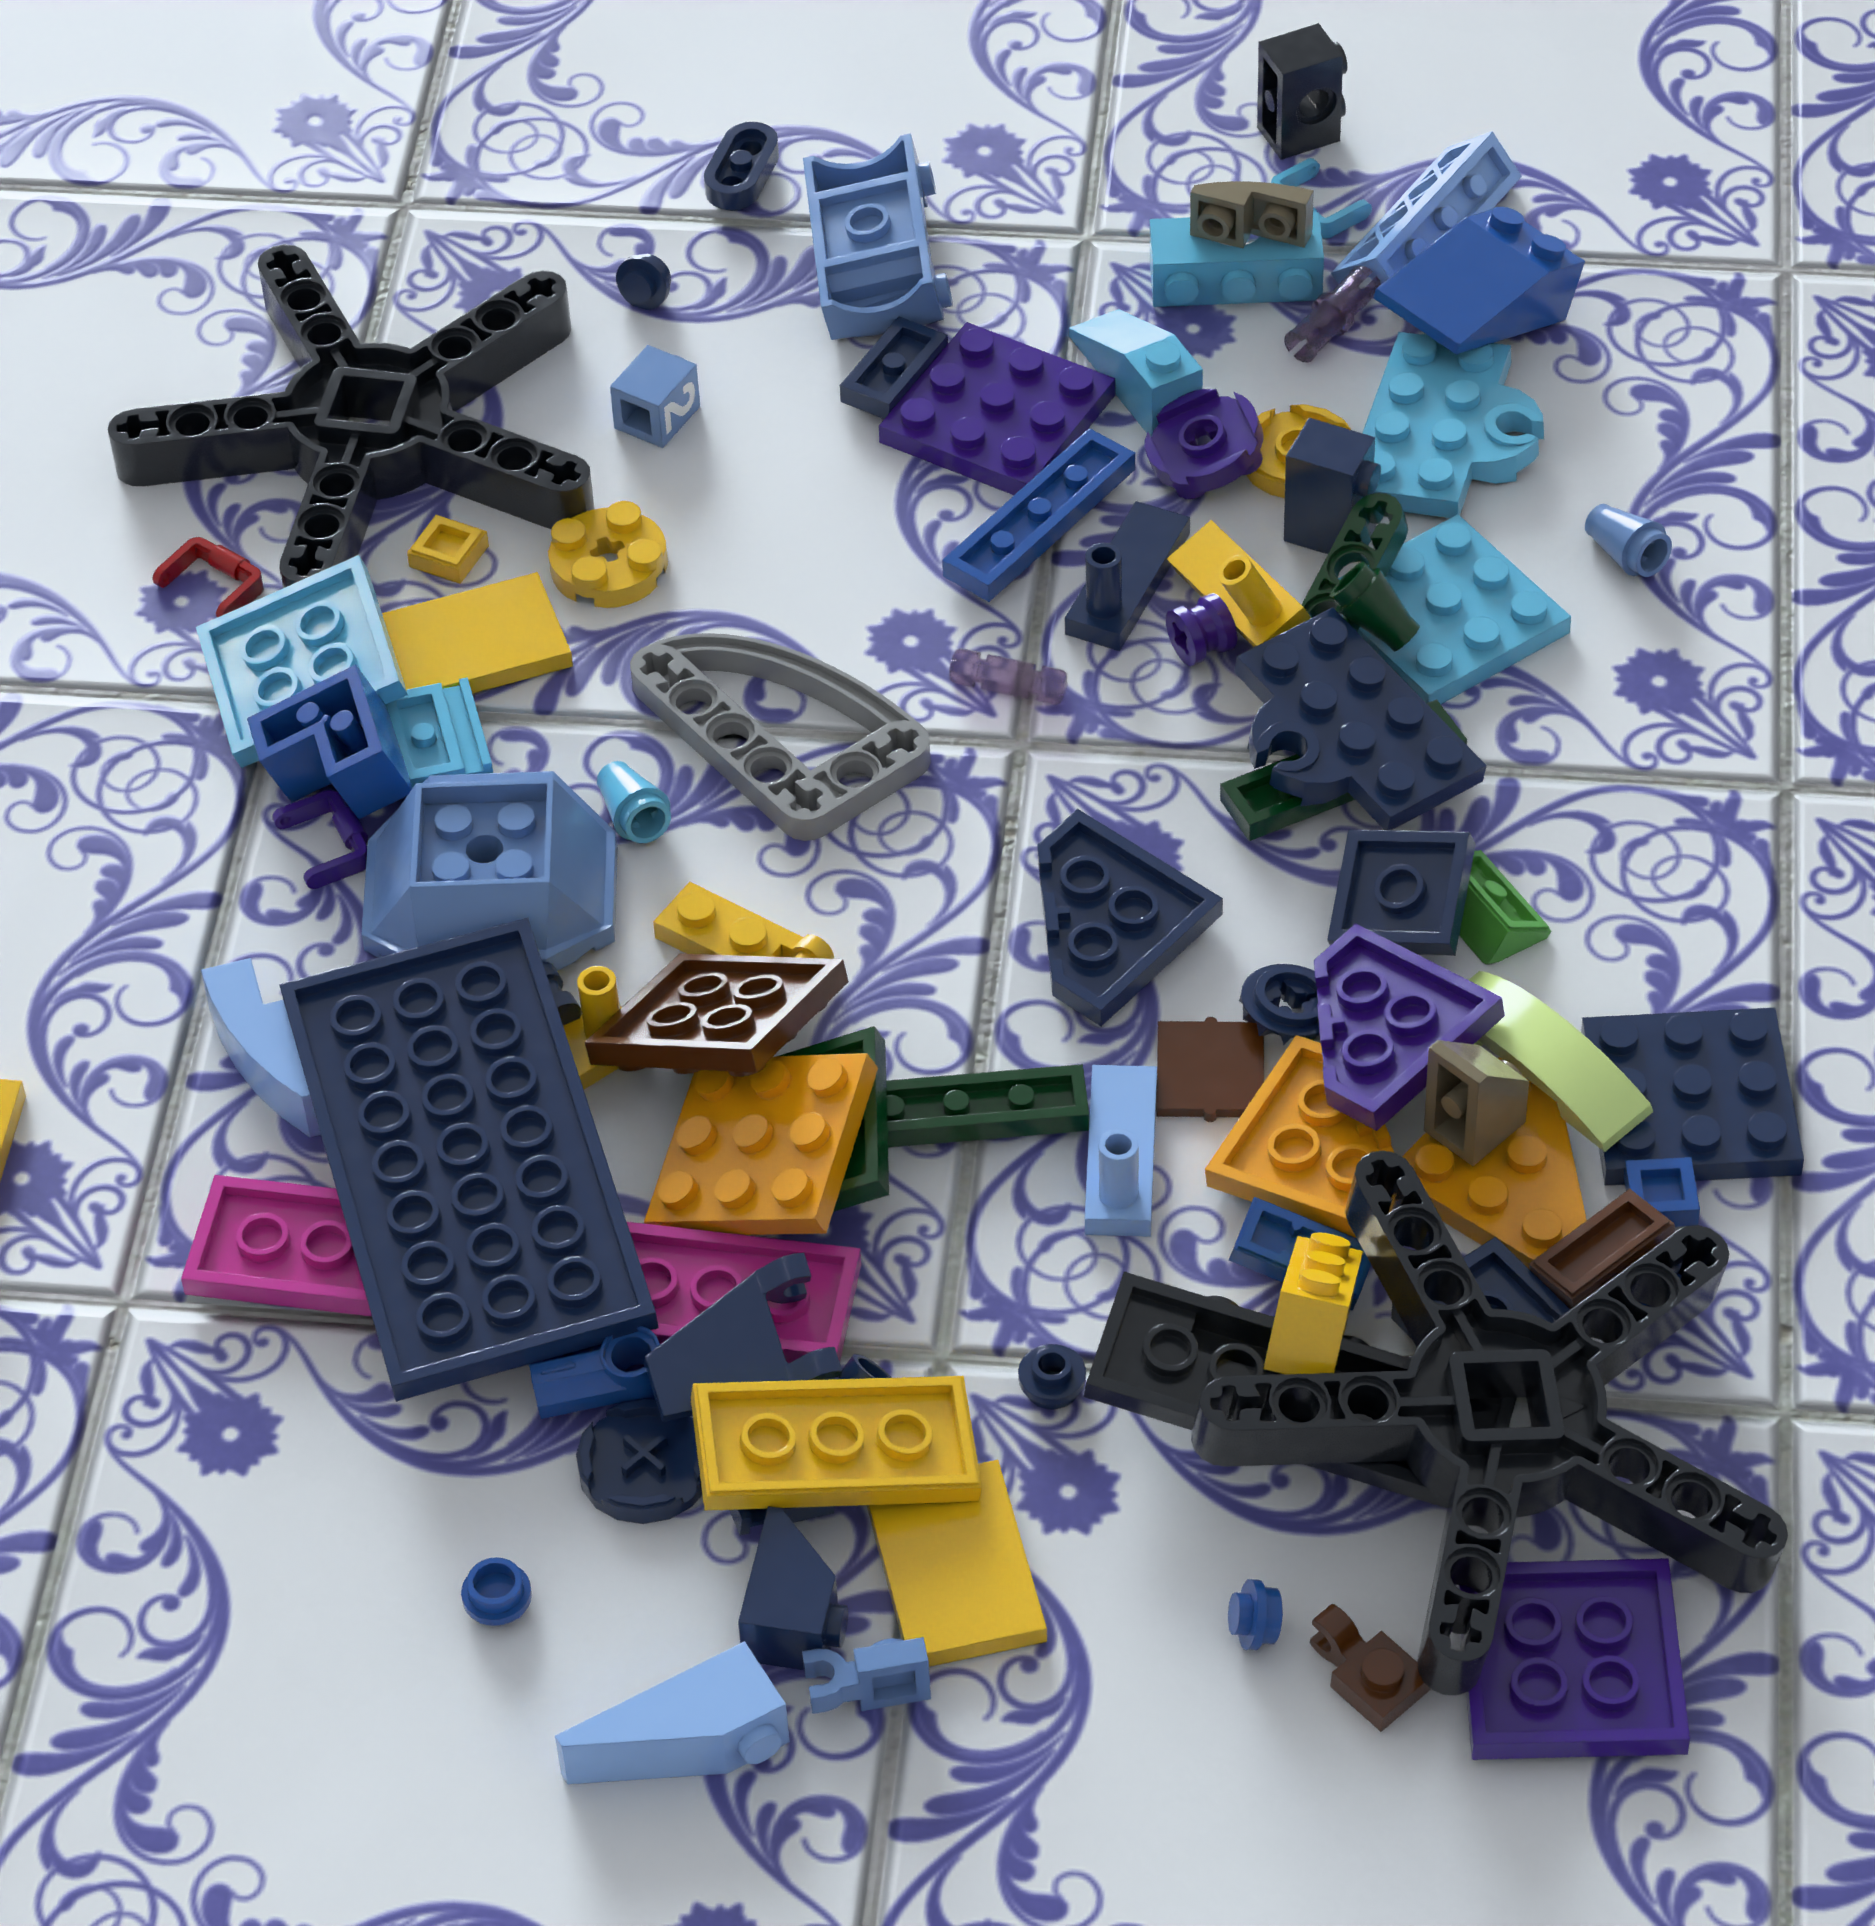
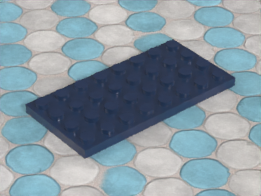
(466, 1159)

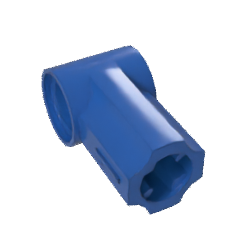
(594, 1375)

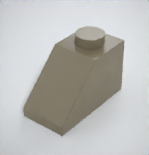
(1472, 1099)

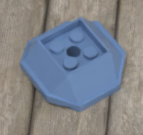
(489, 854)

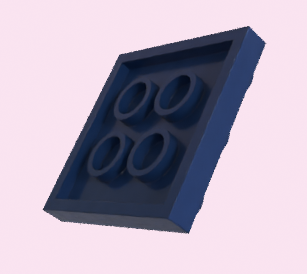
(1712, 1088)

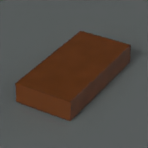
(1601, 1248)

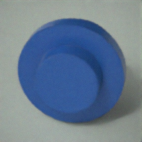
(496, 1592)
(1255, 1614)

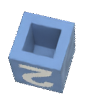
(655, 396)

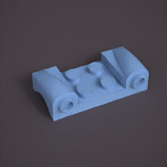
(874, 242)

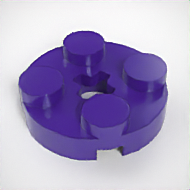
(1197, 469)

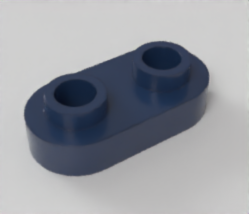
(741, 165)

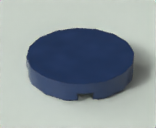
(638, 1464)

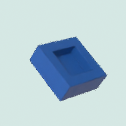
(1666, 1186)

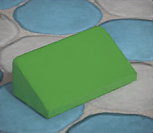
(1496, 915)

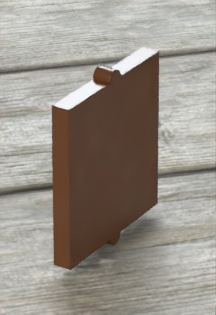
(1208, 1068)

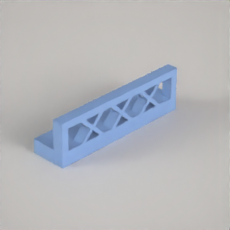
(1456, 185)

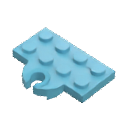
(1446, 423)

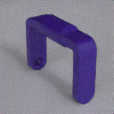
(347, 825)

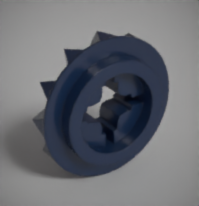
(1293, 985)

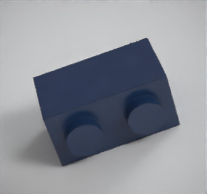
(1324, 480)

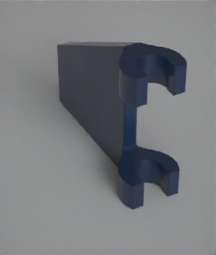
(737, 1341)

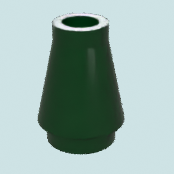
(1373, 605)

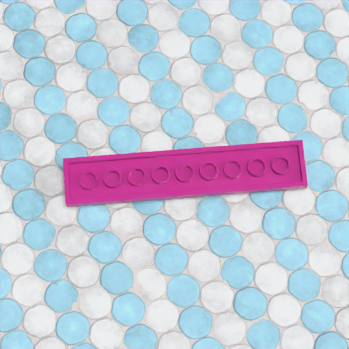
(295, 1251)

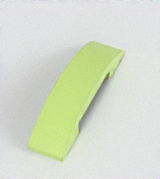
(1564, 1065)

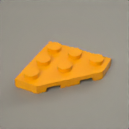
(1294, 1144)
(1518, 1192)

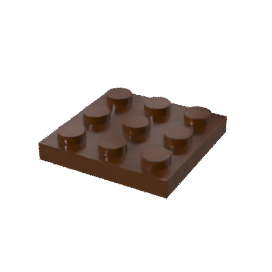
(717, 1013)

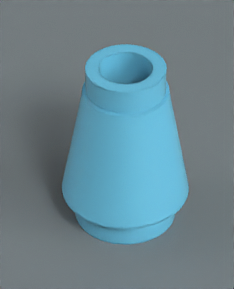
(633, 803)

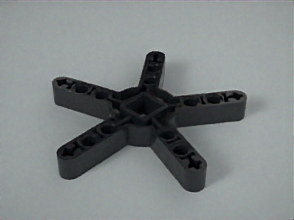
(361, 462)
(1501, 1472)

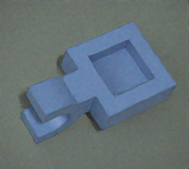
(879, 1676)

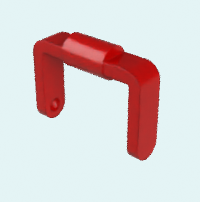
(220, 559)

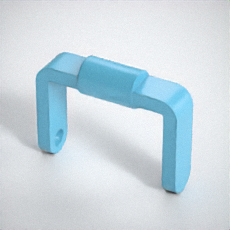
(1338, 221)

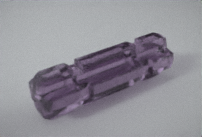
(1008, 676)

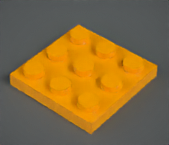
(764, 1146)

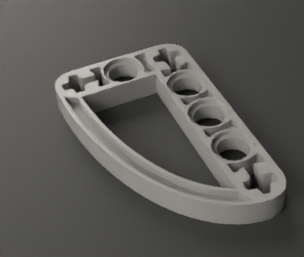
(891, 728)

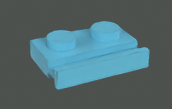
(440, 732)

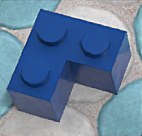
(333, 736)

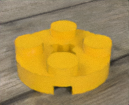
(617, 530)

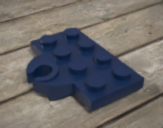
(1350, 725)

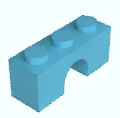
(1206, 272)

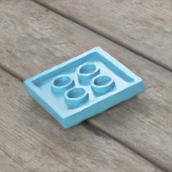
(1471, 612)
(295, 642)

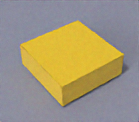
(448, 549)

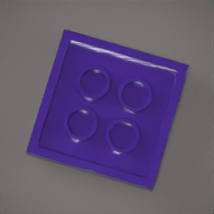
(996, 409)
(1581, 1664)

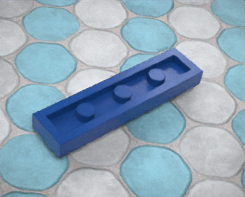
(1038, 515)

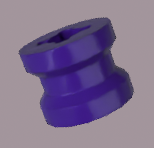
(1201, 629)

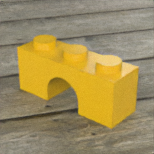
(1313, 1305)

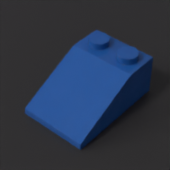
(1485, 282)

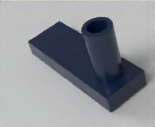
(1125, 575)

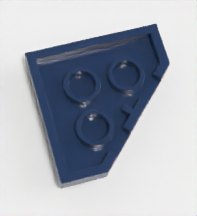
(1113, 915)

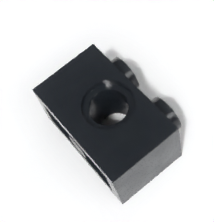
(1300, 90)

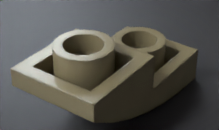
(1241, 208)

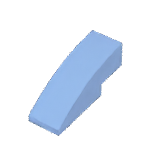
(259, 1042)

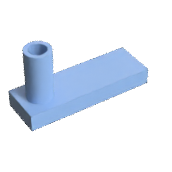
(1121, 1150)

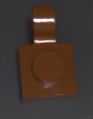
(1370, 1676)

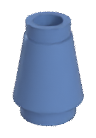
(1630, 540)

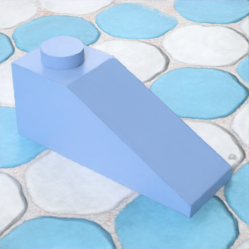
(686, 1726)

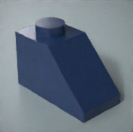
(789, 1598)

